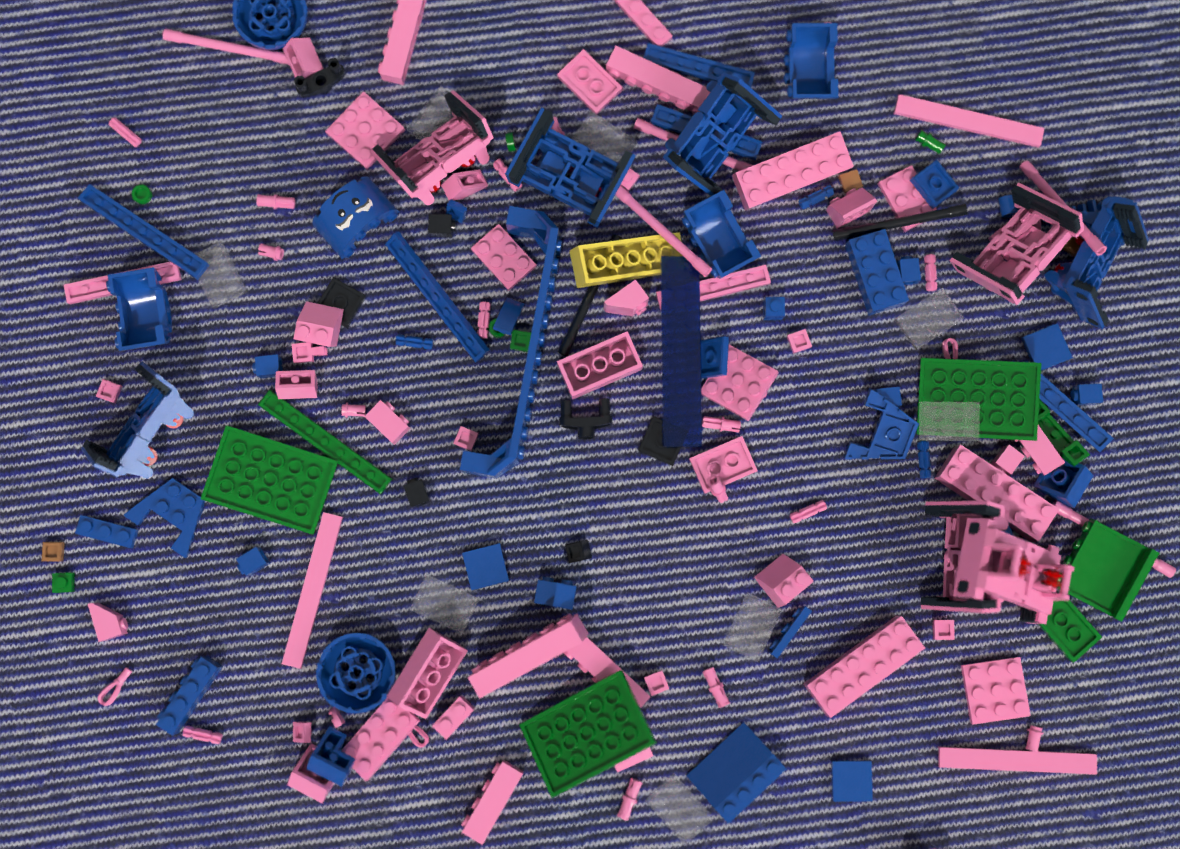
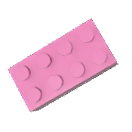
(599, 365)
(427, 673)

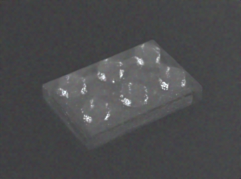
(432, 116)
(604, 137)
(221, 279)
(929, 318)
(949, 421)
(444, 604)
(752, 627)
(679, 809)

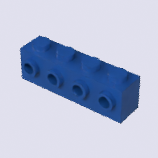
(189, 695)

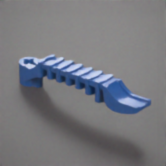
(1008, 210)

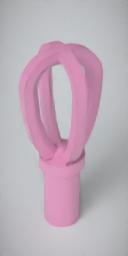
(954, 347)
(119, 682)
(422, 733)

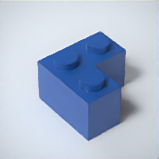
(555, 594)
(328, 758)

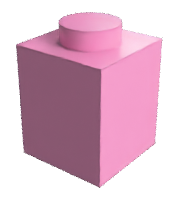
(1007, 459)

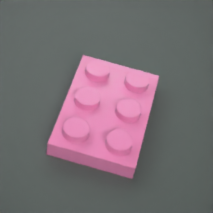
(589, 82)
(903, 196)
(503, 257)
(728, 462)

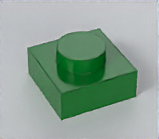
(520, 341)
(62, 582)

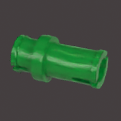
(927, 140)

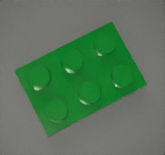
(1070, 630)

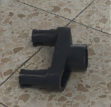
(309, 86)
(585, 425)

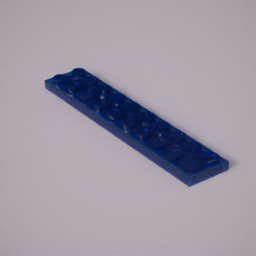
(680, 353)

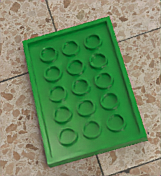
(1004, 388)
(269, 480)
(587, 734)

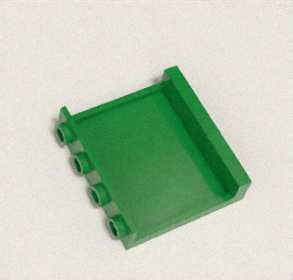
(1107, 568)

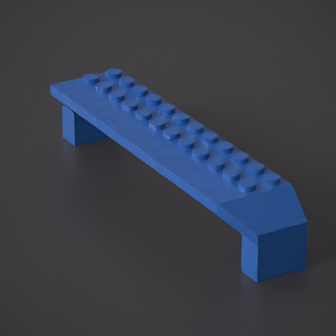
(539, 227)

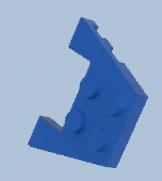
(891, 436)
(176, 505)

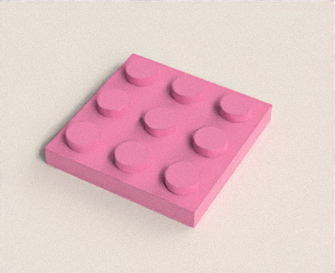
(363, 127)
(742, 386)
(995, 690)

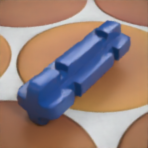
(816, 197)
(411, 341)
(924, 459)

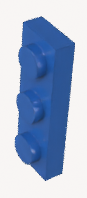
(106, 531)
(788, 631)

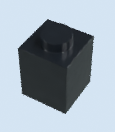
(441, 226)
(416, 492)

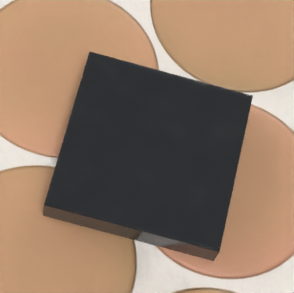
(343, 297)
(653, 444)

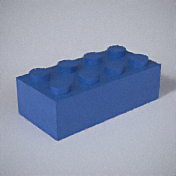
(876, 272)

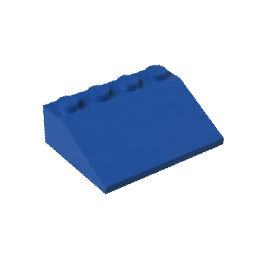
(736, 772)

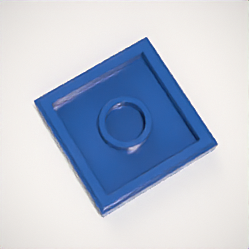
(934, 184)
(1047, 347)
(714, 357)
(485, 566)
(851, 780)

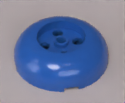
(257, 32)
(334, 681)

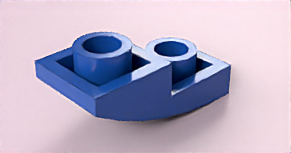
(508, 316)

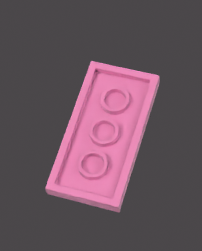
(379, 737)

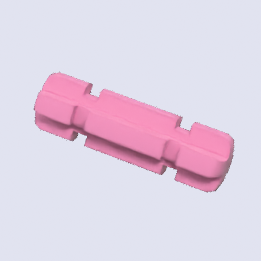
(125, 132)
(499, 166)
(930, 272)
(483, 319)
(808, 511)
(202, 734)

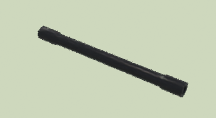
(950, 212)
(568, 340)

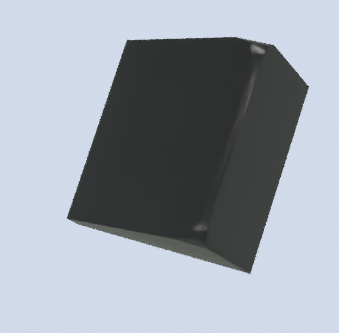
(578, 551)

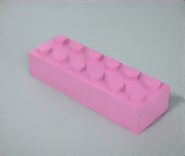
(792, 170)
(981, 481)
(526, 656)
(864, 666)

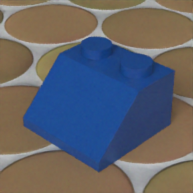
(1065, 483)

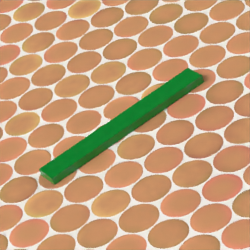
(325, 442)

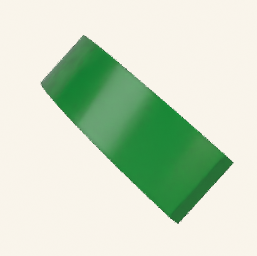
(1067, 448)

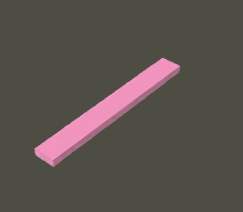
(969, 121)
(312, 590)
(1017, 760)

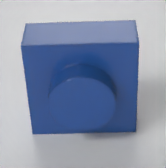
(457, 210)

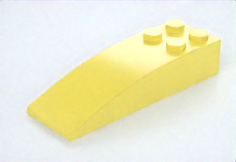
(620, 260)

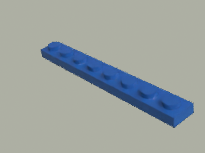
(143, 232)
(437, 297)

